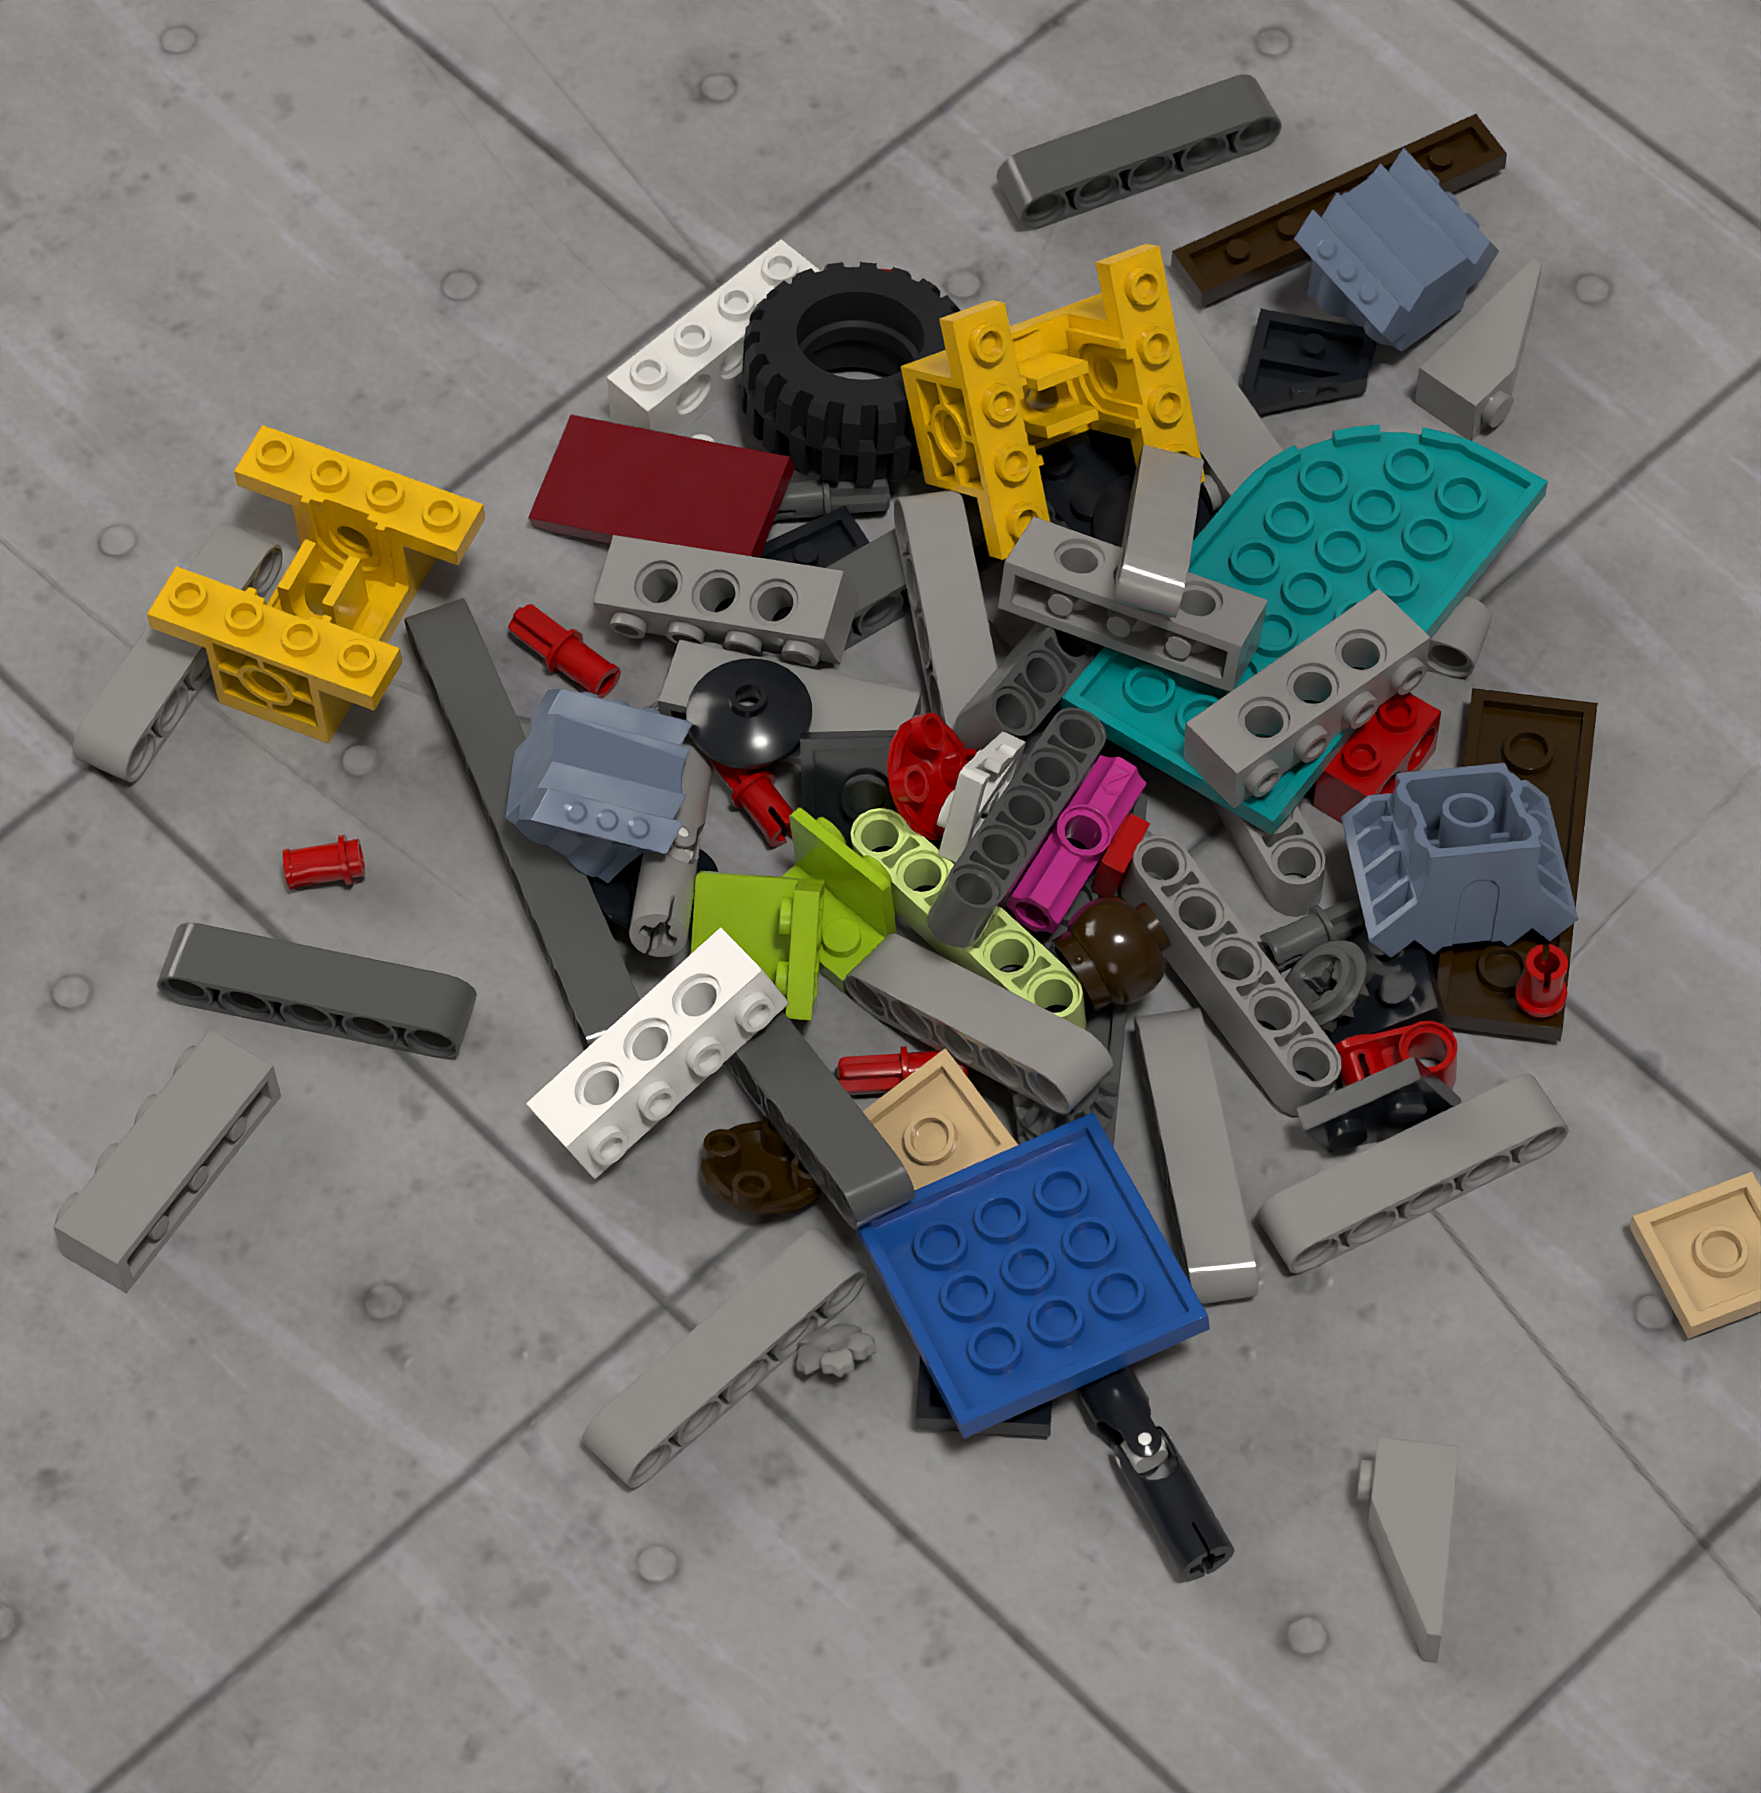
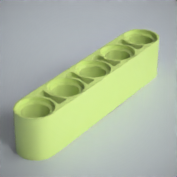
(1005, 942)

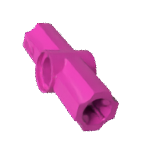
(1061, 868)

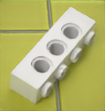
(700, 353)
(658, 1053)

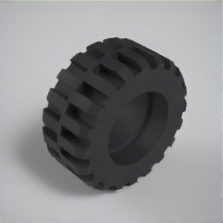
(833, 322)

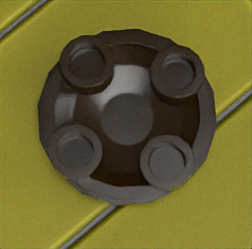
(755, 1170)

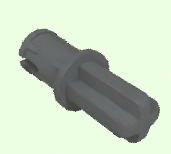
(818, 498)
(1291, 942)

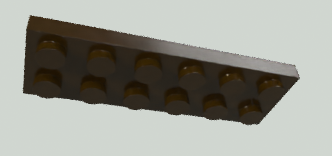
(1552, 749)

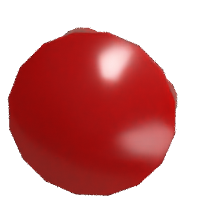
(924, 771)

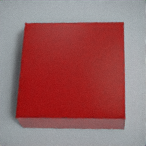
(1118, 855)

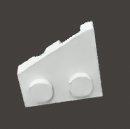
(977, 791)

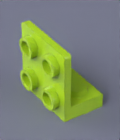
(856, 894)
(773, 923)

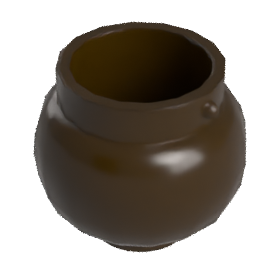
(1114, 951)

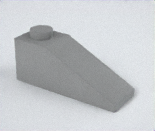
(1475, 370)
(1411, 1526)

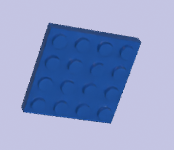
(1031, 1275)

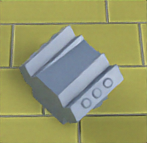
(1395, 254)
(598, 781)
(1458, 860)

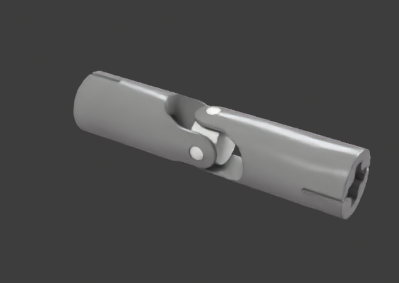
(668, 880)

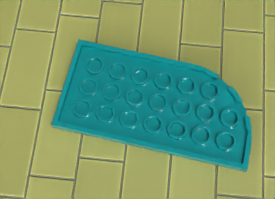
(1315, 540)

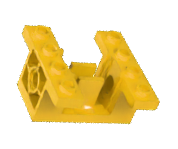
(1088, 366)
(359, 563)

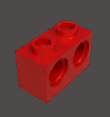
(1393, 741)

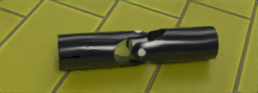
(1172, 1503)

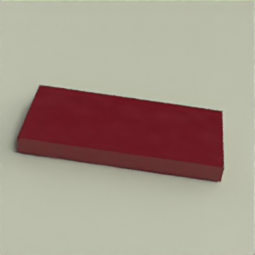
(660, 488)

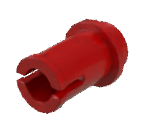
(324, 863)
(1542, 987)

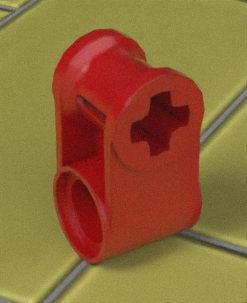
(1397, 1045)

